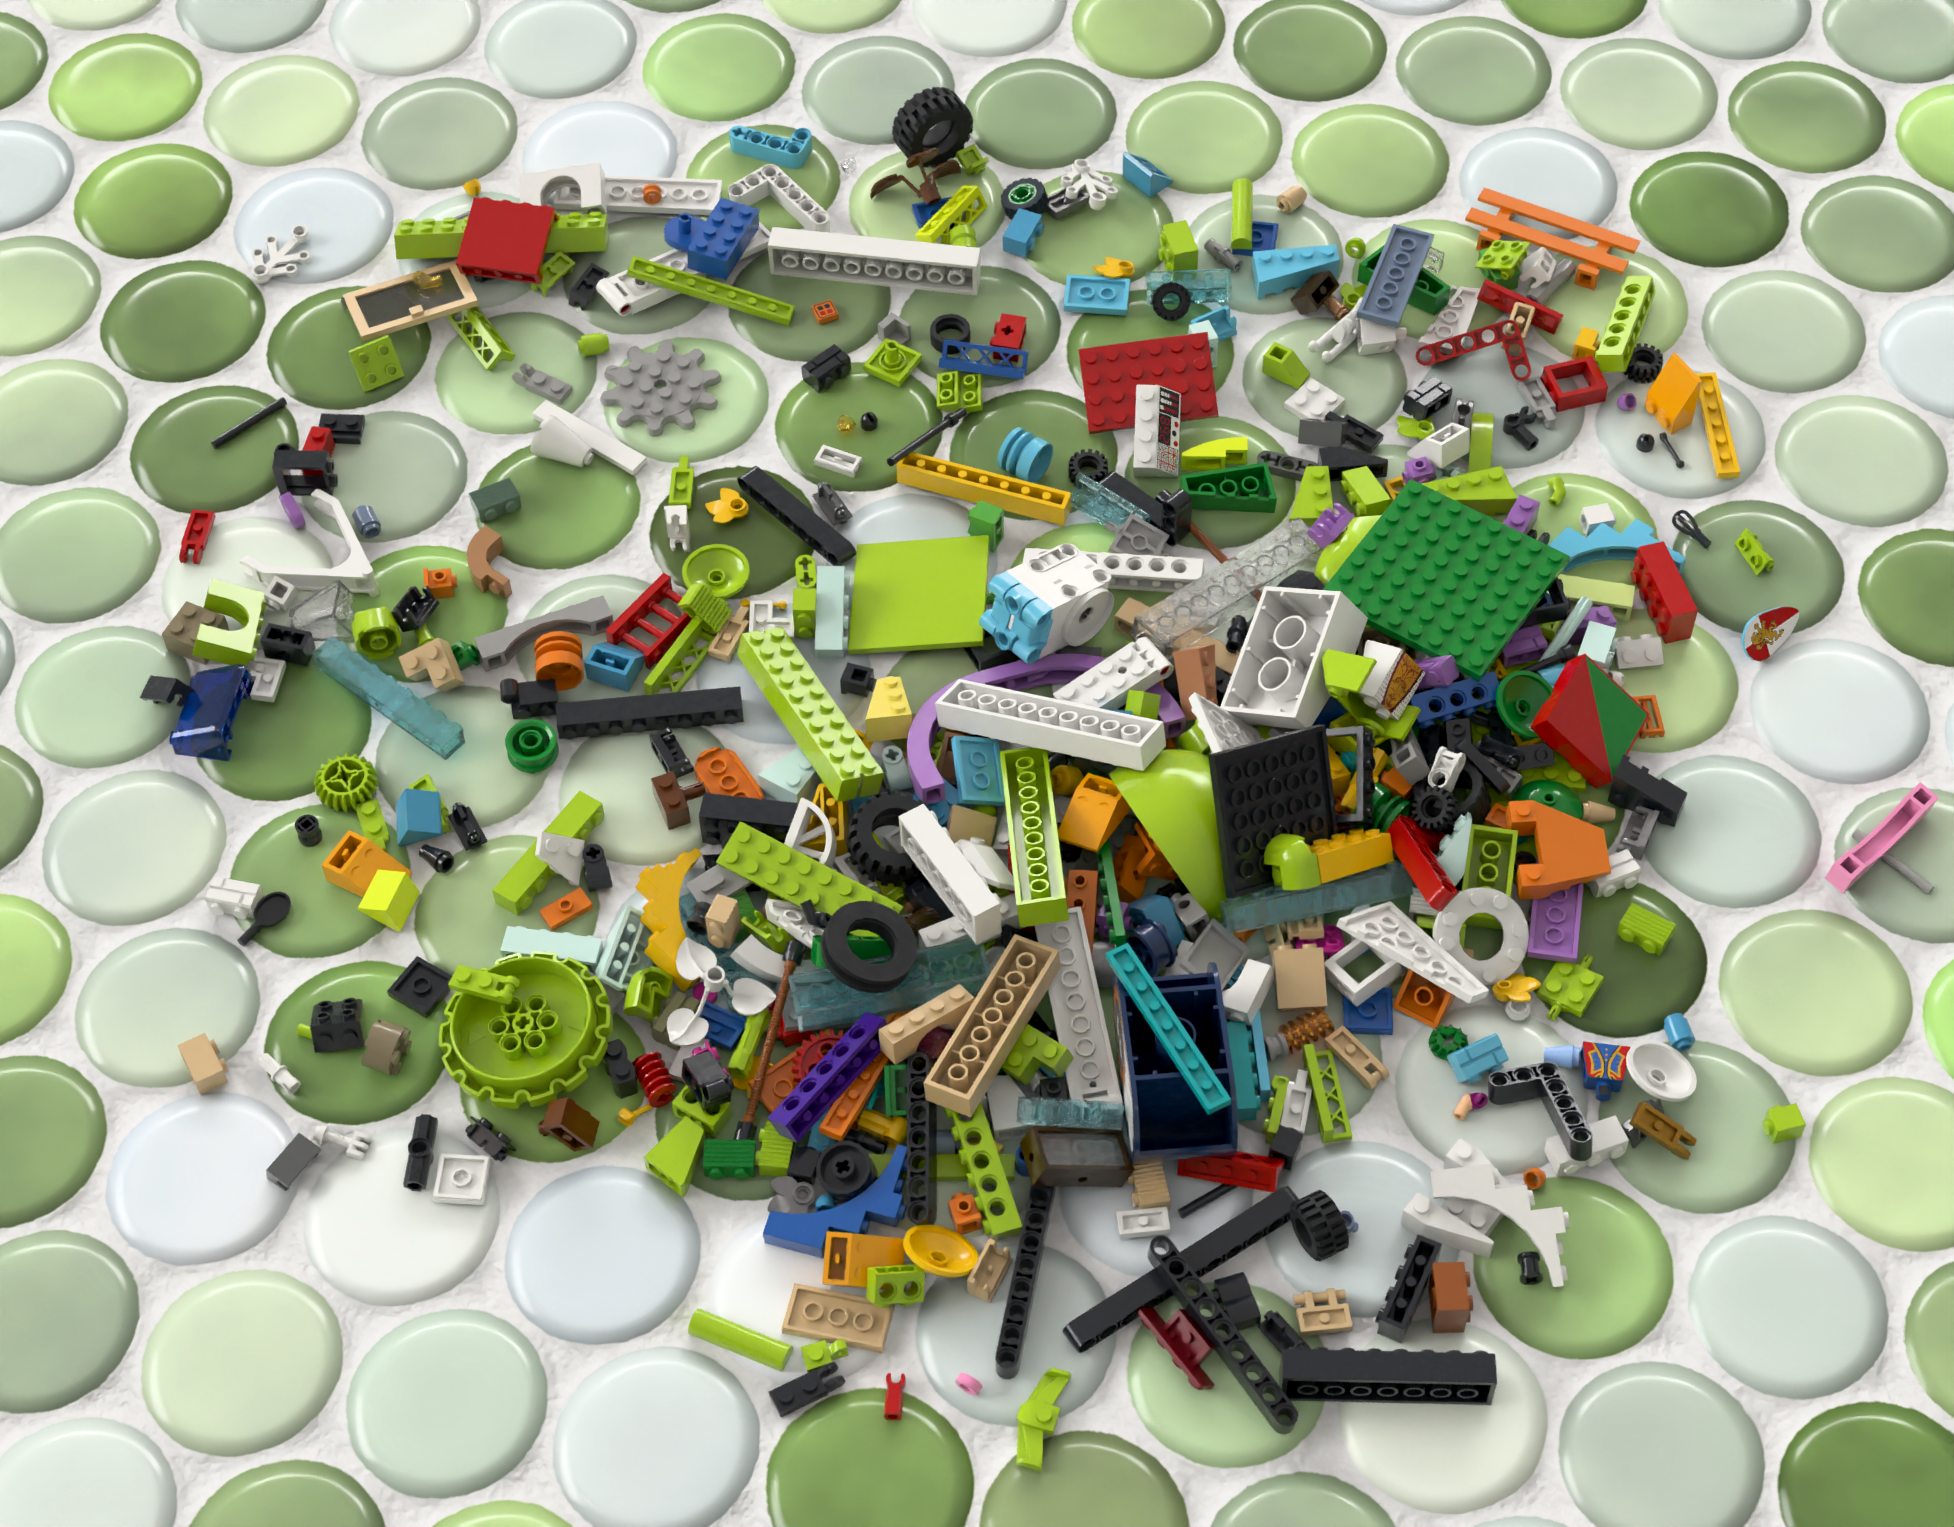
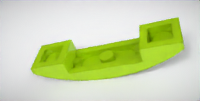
(1480, 442)

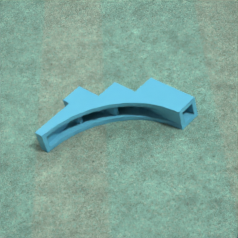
(1608, 544)

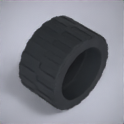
(1476, 804)

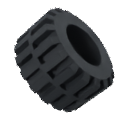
(1319, 1225)

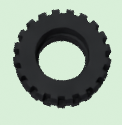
(921, 113)
(864, 850)

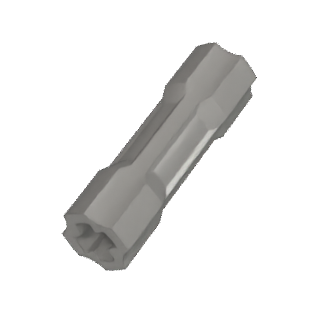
(1562, 273)

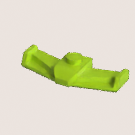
(1039, 1417)

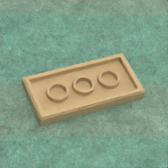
(836, 1316)

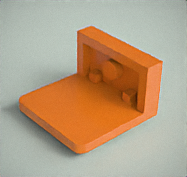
(1154, 862)

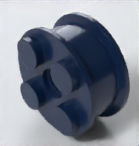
(1152, 946)

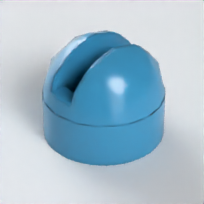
(824, 1202)

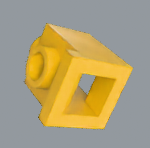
(1586, 343)

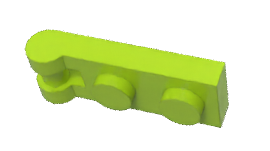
(483, 984)

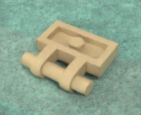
(1322, 1319)

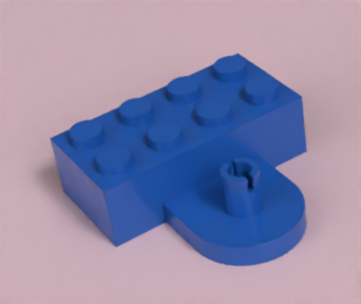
(716, 243)

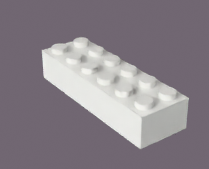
(950, 874)

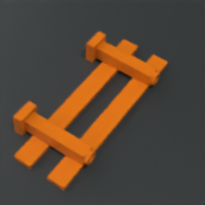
(1595, 259)

